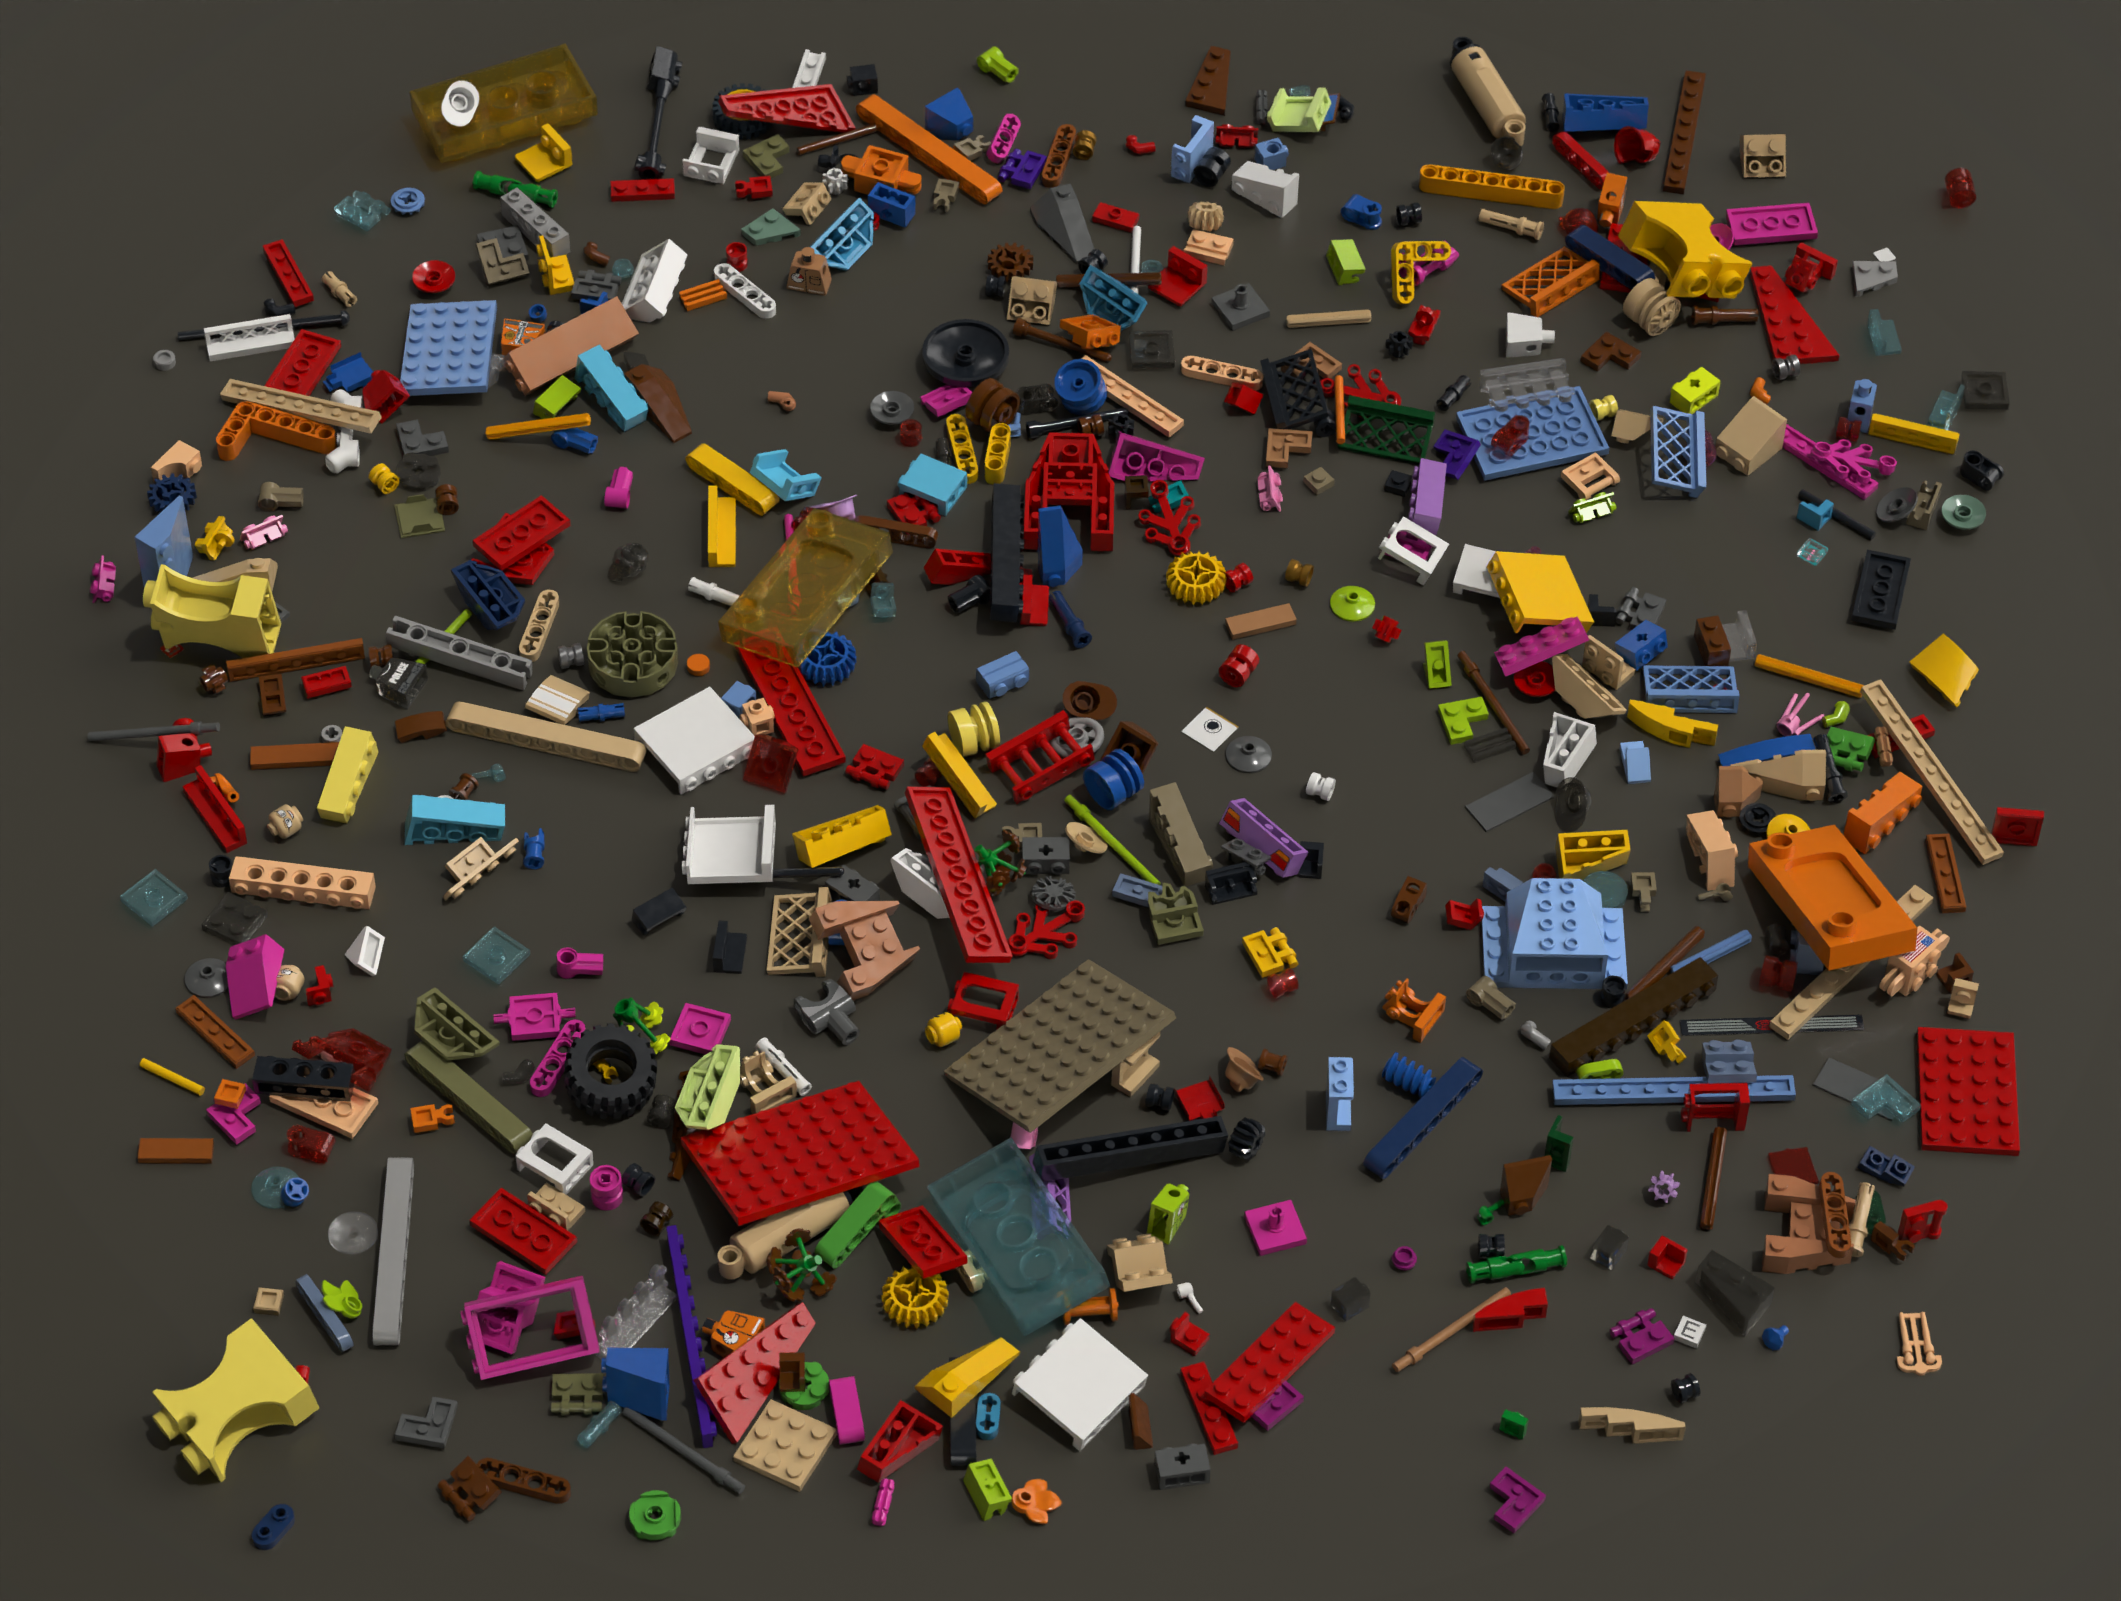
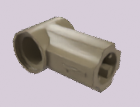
(273, 496)
(1486, 993)

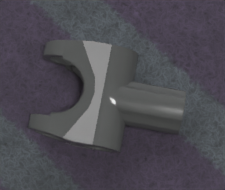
(829, 1013)

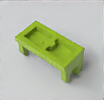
(1344, 261)
(555, 398)
(987, 1488)

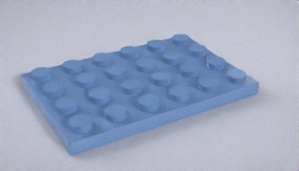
(448, 347)
(1556, 435)

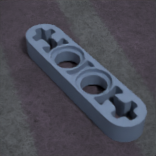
(323, 1313)

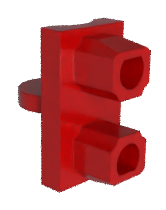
(1423, 324)

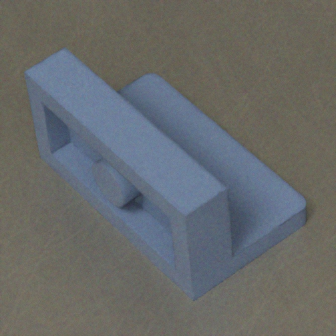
(1499, 882)

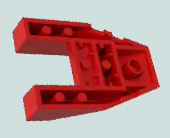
(1071, 474)

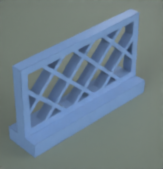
(1694, 455)
(1689, 698)

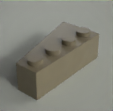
(1178, 834)

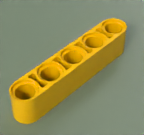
(732, 479)

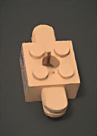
(1909, 970)

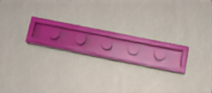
(1801, 447)

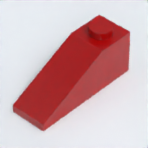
(956, 566)

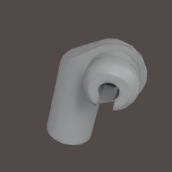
(1529, 1031)

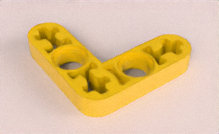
(1411, 255)

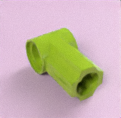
(994, 61)

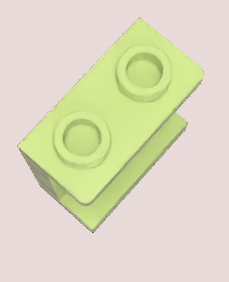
(1298, 113)

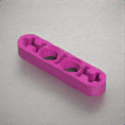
(555, 1057)

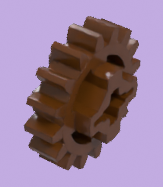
(1010, 261)

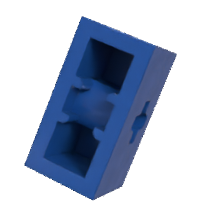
(892, 204)
(1642, 644)

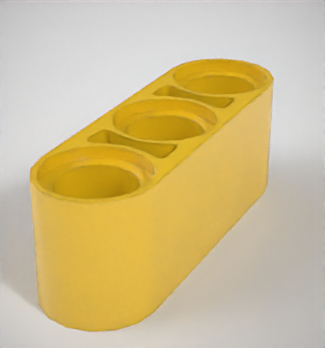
(997, 453)

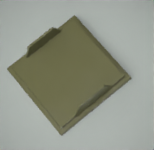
(418, 517)

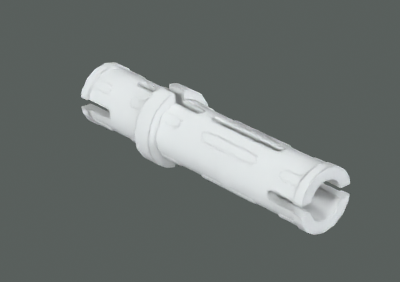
(713, 592)
(779, 1062)

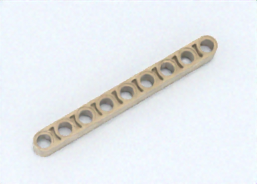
(546, 736)

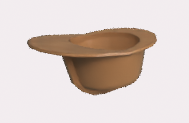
(1241, 1070)

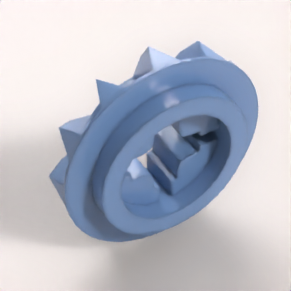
(403, 195)

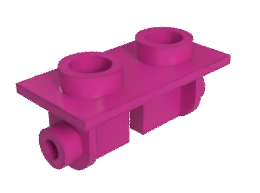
(100, 587)

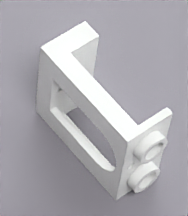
(714, 141)
(1394, 549)
(571, 1174)

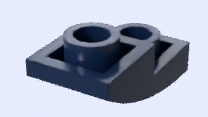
(1888, 1169)

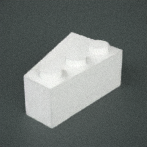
(1267, 187)

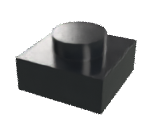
(1398, 483)

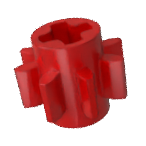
(1386, 628)

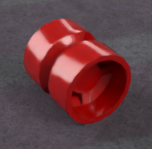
(1238, 665)

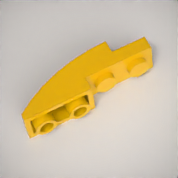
(1674, 729)

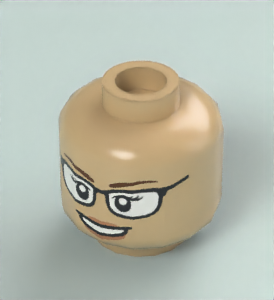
(285, 821)
(289, 982)

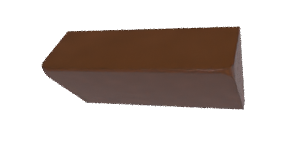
(1139, 1423)

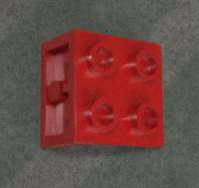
(1181, 277)

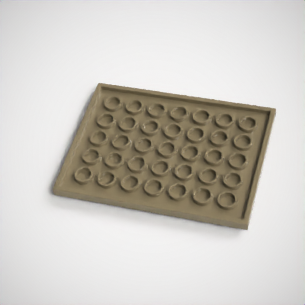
(1059, 1045)

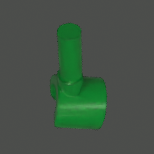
(1485, 1214)

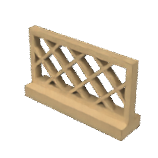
(817, 948)

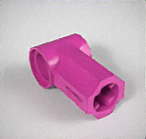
(619, 491)
(572, 963)

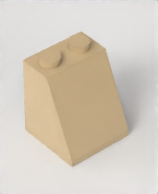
(1752, 436)

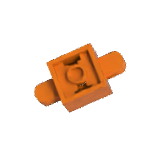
(882, 167)

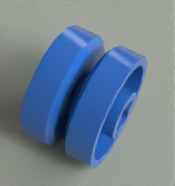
(1080, 387)

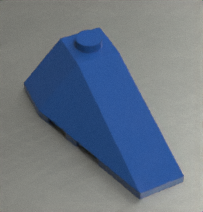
(1058, 547)

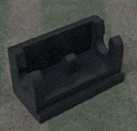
(1231, 883)
(657, 910)

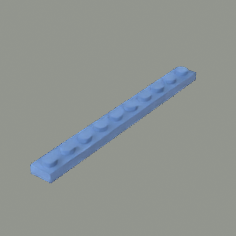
(1662, 1090)

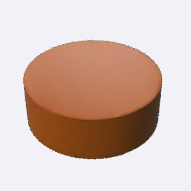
(698, 665)

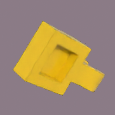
(1665, 1040)

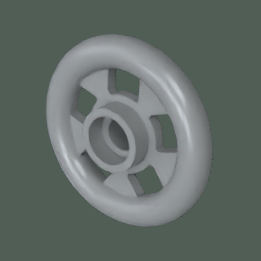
(1080, 735)

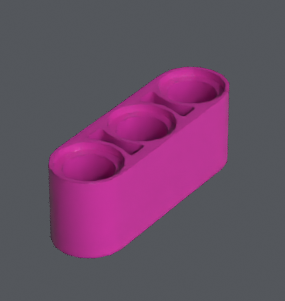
(846, 1410)

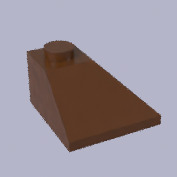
(1134, 741)
(1524, 1184)

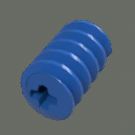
(1407, 1076)

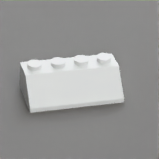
(654, 282)

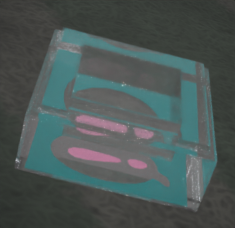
(1812, 551)

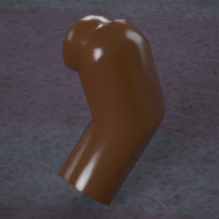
(591, 251)

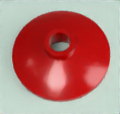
(433, 276)
(1536, 680)

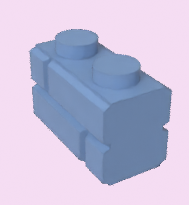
(1002, 675)

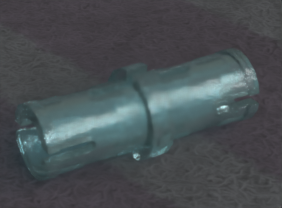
(599, 1424)

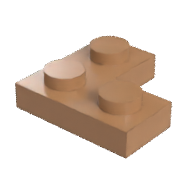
(1326, 364)
(1285, 441)

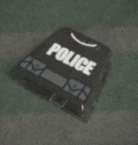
(400, 680)

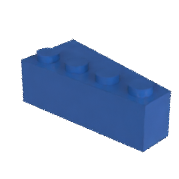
(1603, 112)

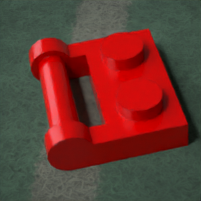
(1914, 1221)

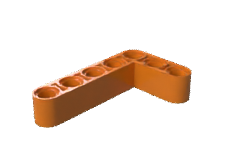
(274, 424)

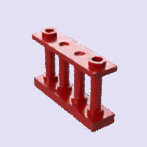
(1030, 740)

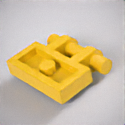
(1264, 955)

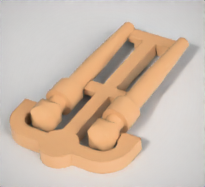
(1920, 1368)

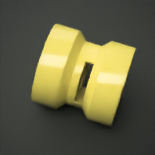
(1604, 407)

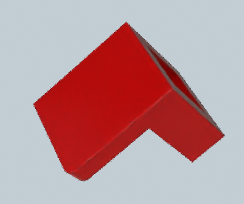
(1243, 397)
(1667, 1257)

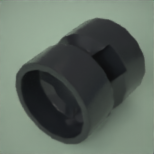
(1212, 166)

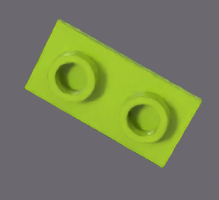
(1584, 509)

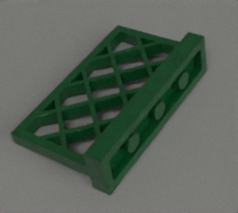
(1395, 414)

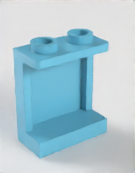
(781, 478)
(934, 482)

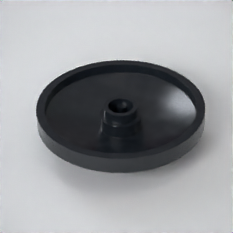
(965, 352)

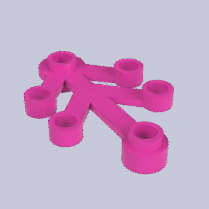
(1825, 452)

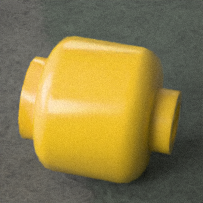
(943, 1029)

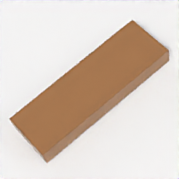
(1260, 621)

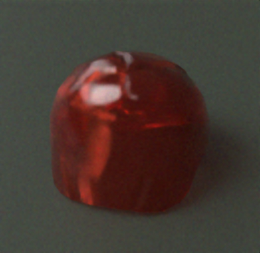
(1578, 217)

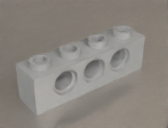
(534, 222)

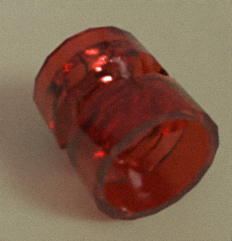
(1960, 188)
(1778, 973)

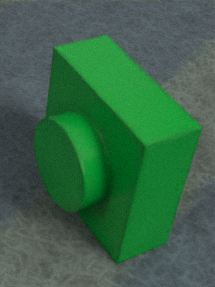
(1514, 1424)

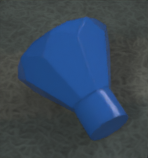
(1774, 1337)

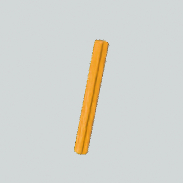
(538, 426)
(1808, 675)

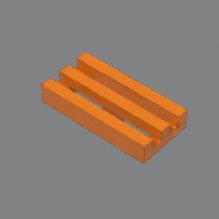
(701, 294)

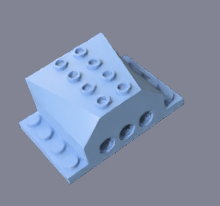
(1553, 937)

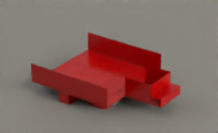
(1200, 1100)

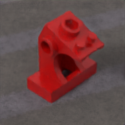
(1804, 272)

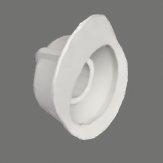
(460, 103)

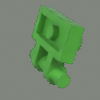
(1850, 744)

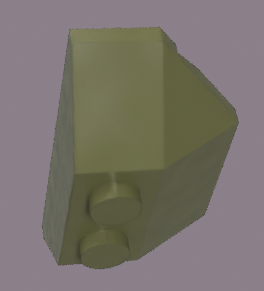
(450, 1029)

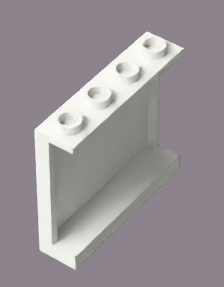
(696, 739)
(729, 848)
(1080, 1382)

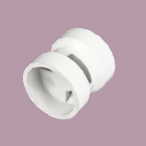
(1320, 786)

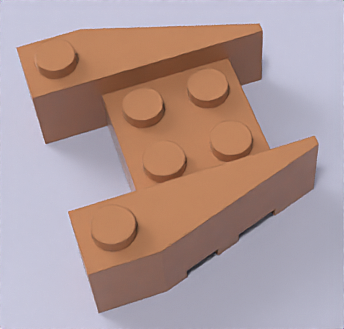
(868, 940)
(1806, 1234)

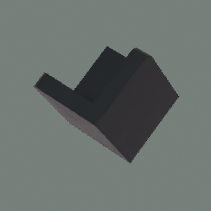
(1601, 614)
(1314, 860)

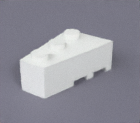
(1567, 748)

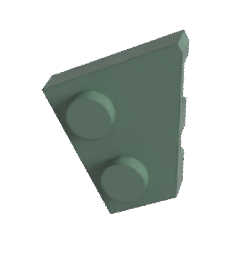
(769, 228)

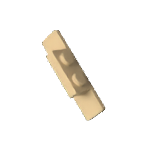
(472, 861)

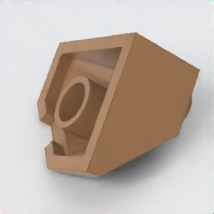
(1735, 790)

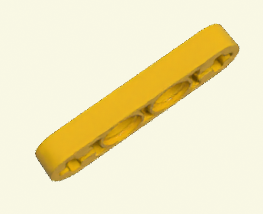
(962, 448)

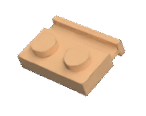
(1209, 247)

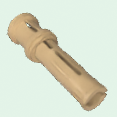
(1521, 225)
(1861, 1211)

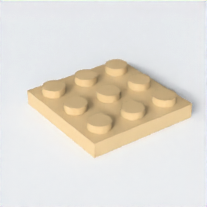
(785, 1445)

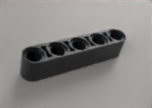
(963, 1434)

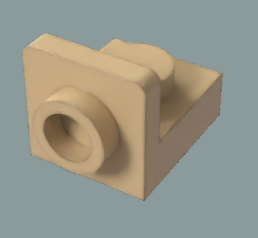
(1962, 998)

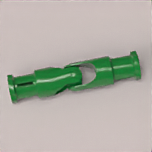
(496, 184)
(1503, 1266)

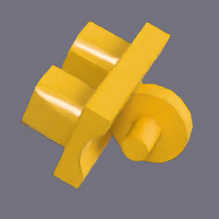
(216, 537)

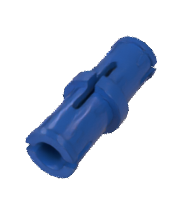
(601, 712)

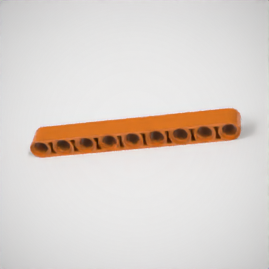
(929, 149)

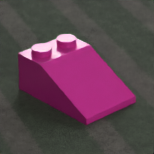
(253, 975)

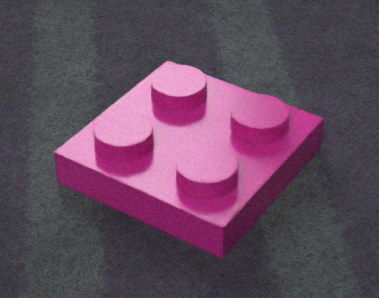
(699, 1028)

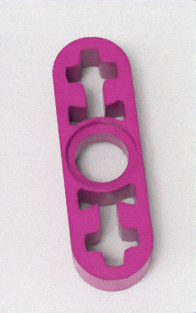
(997, 142)

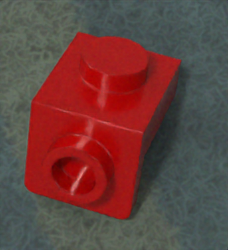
(1464, 915)
(320, 994)

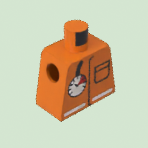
(732, 1331)

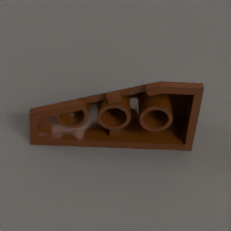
(662, 400)

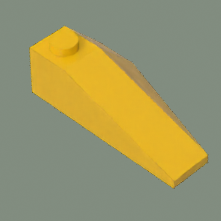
(962, 1379)

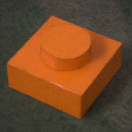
(230, 1093)

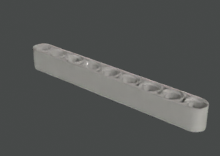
(393, 1251)

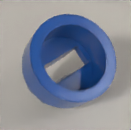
(541, 310)

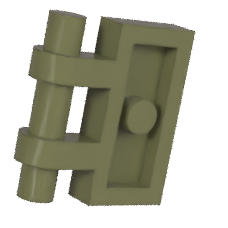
(576, 1388)

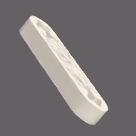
(747, 289)

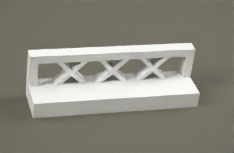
(249, 341)

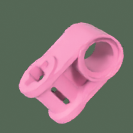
(1023, 1138)

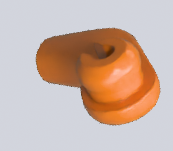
(225, 788)

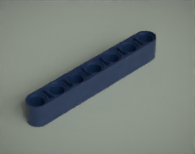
(1423, 1118)

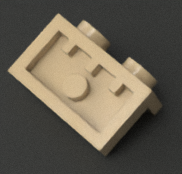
(808, 202)
(556, 1206)

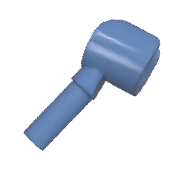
(1015, 428)

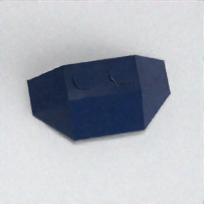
(488, 594)

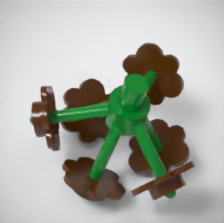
(999, 865)
(802, 1265)

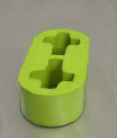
(1601, 1070)

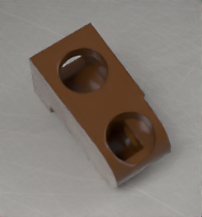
(1409, 899)

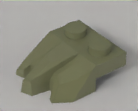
(1174, 915)

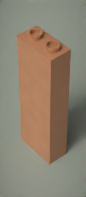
(557, 350)

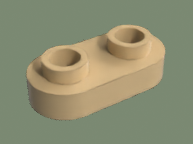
(972, 1277)

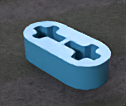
(983, 1416)

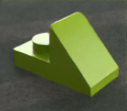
(1437, 664)

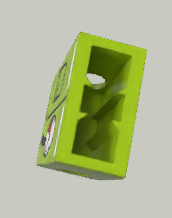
(1169, 1201)

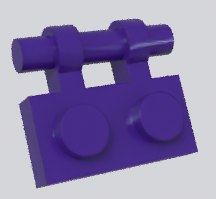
(1027, 171)

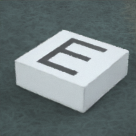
(1689, 1332)

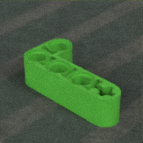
(856, 1223)

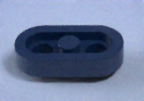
(274, 1525)

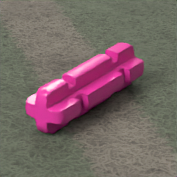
(883, 1502)

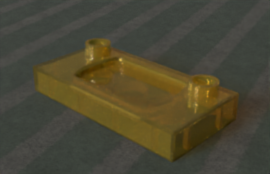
(805, 587)

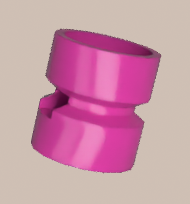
(606, 1187)

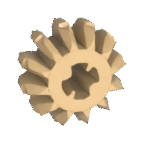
(1205, 216)

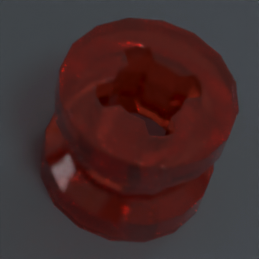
(910, 433)

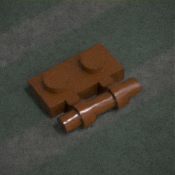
(477, 1485)

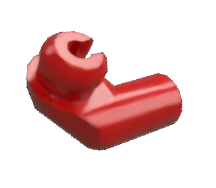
(1139, 148)

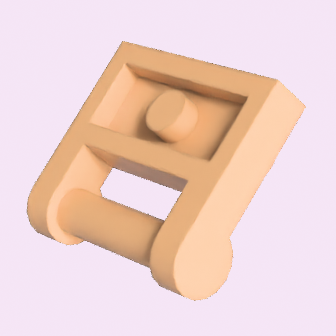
(1587, 471)

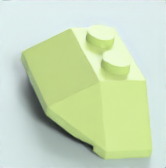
(710, 1088)

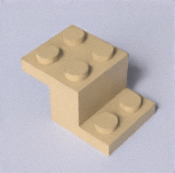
(1139, 1262)

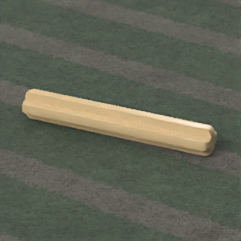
(1328, 318)

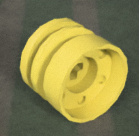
(975, 728)

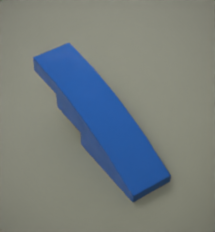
(1767, 749)

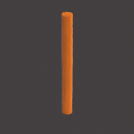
(1339, 409)

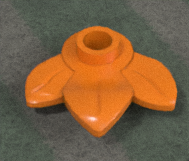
(1037, 1501)

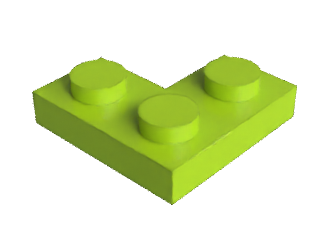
(1458, 715)

